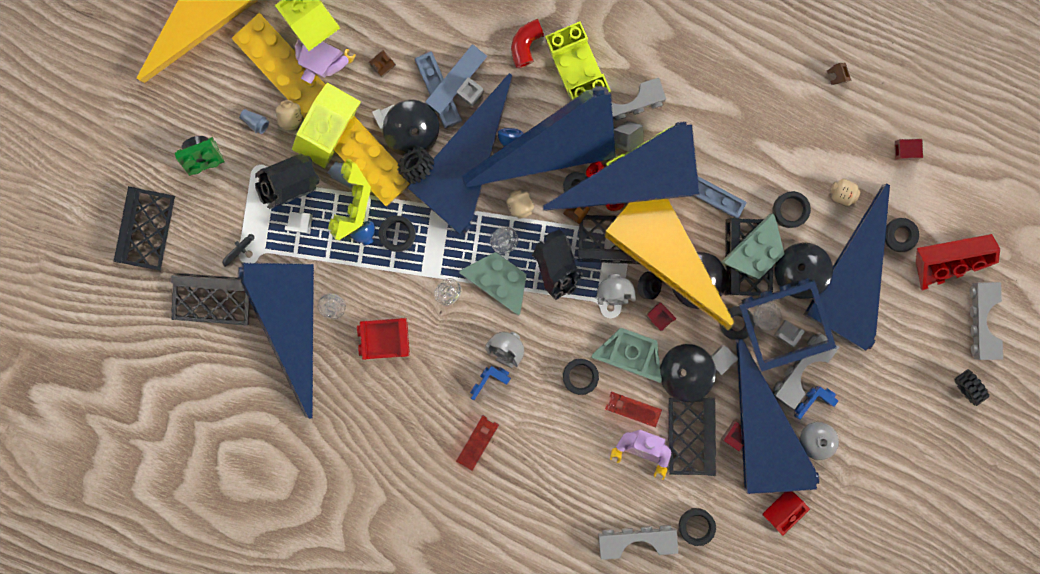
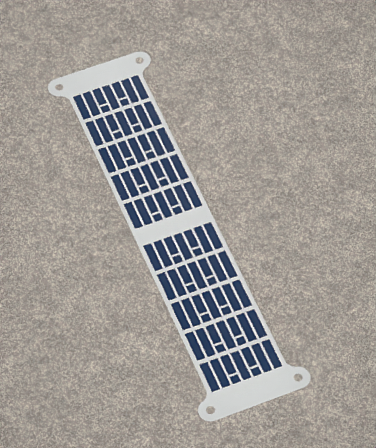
(436, 249)

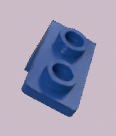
(501, 374)
(826, 395)

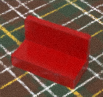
(786, 512)

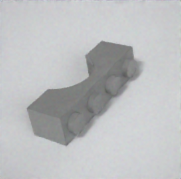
(649, 95)
(984, 297)
(790, 389)
(613, 543)

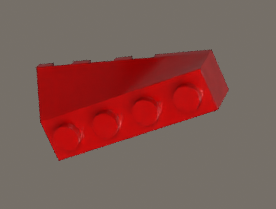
(955, 258)

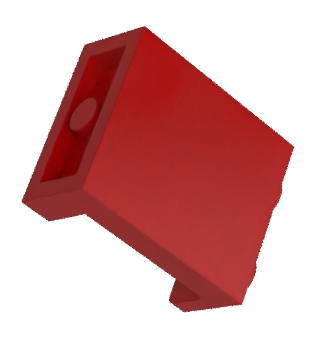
(383, 338)

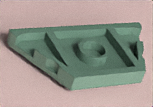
(758, 250)
(498, 279)
(631, 353)

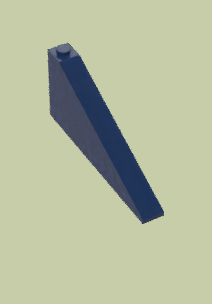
(568, 138)
(471, 145)
(653, 171)
(855, 287)
(284, 307)
(770, 447)

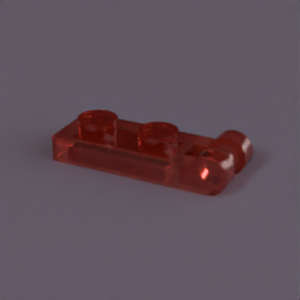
(634, 409)
(477, 443)

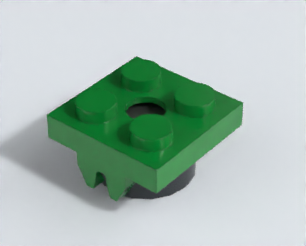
(199, 154)

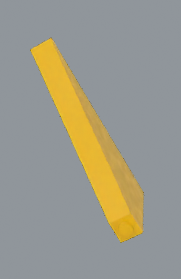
(187, 27)
(658, 241)

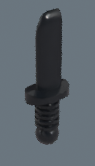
(240, 247)

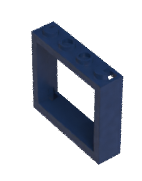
(796, 355)

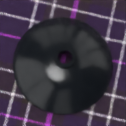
(403, 119)
(817, 268)
(716, 273)
(699, 372)

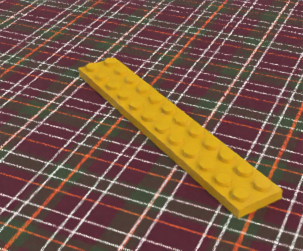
(356, 143)

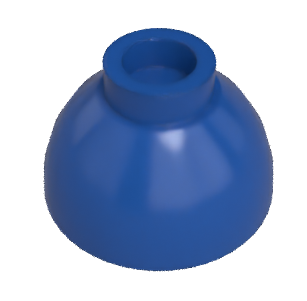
(507, 135)
(364, 233)

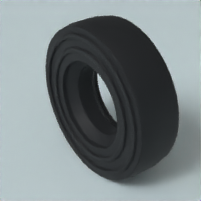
(913, 237)
(732, 334)

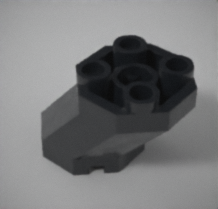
(286, 181)
(557, 264)

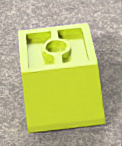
(308, 20)
(575, 60)
(325, 124)
(341, 225)

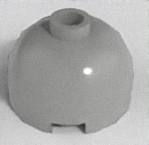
(615, 291)
(507, 348)
(813, 444)

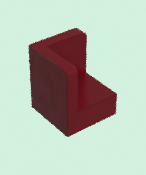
(908, 149)
(660, 316)
(733, 436)

